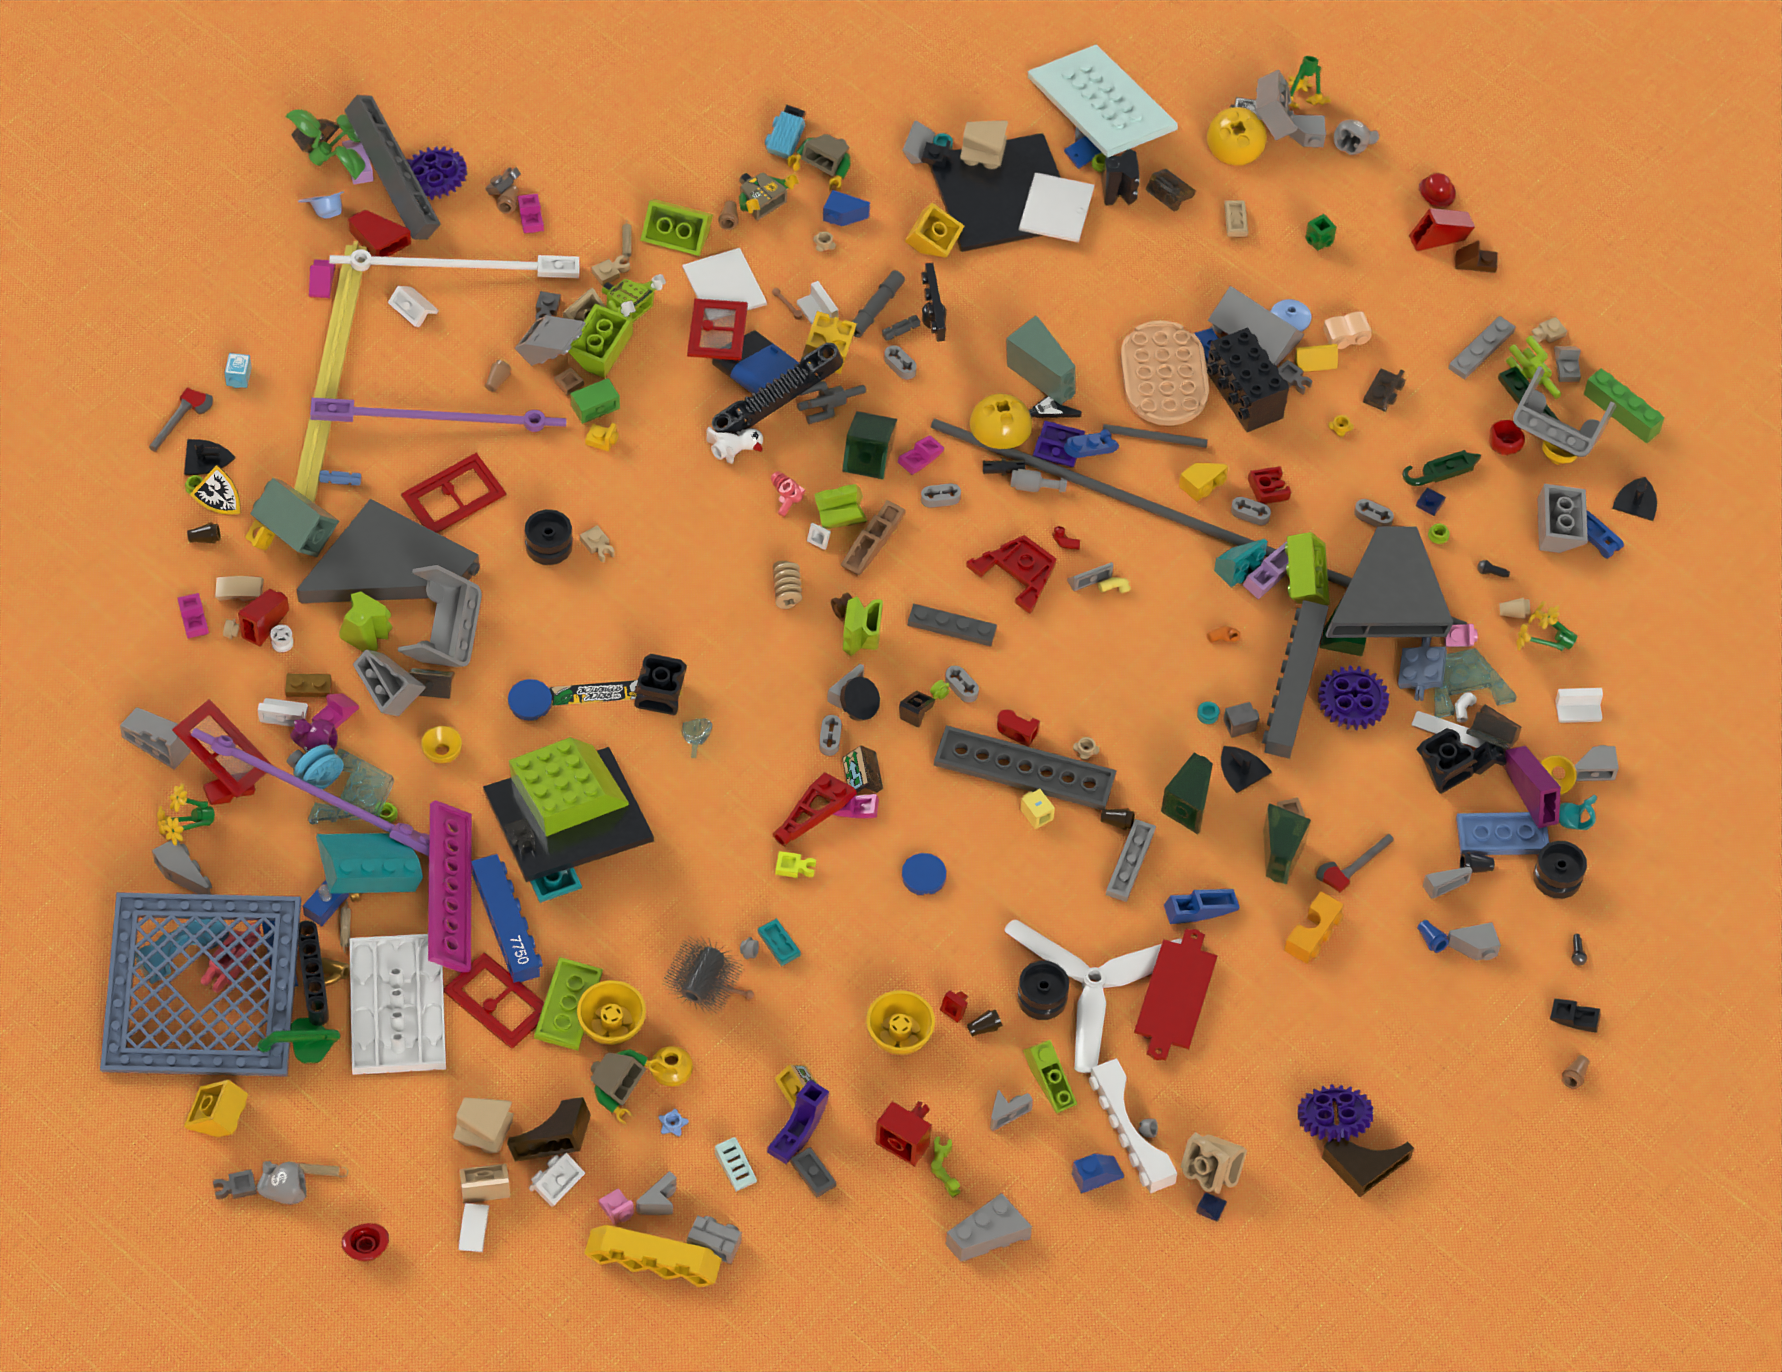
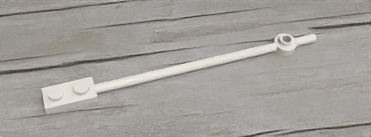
(547, 265)

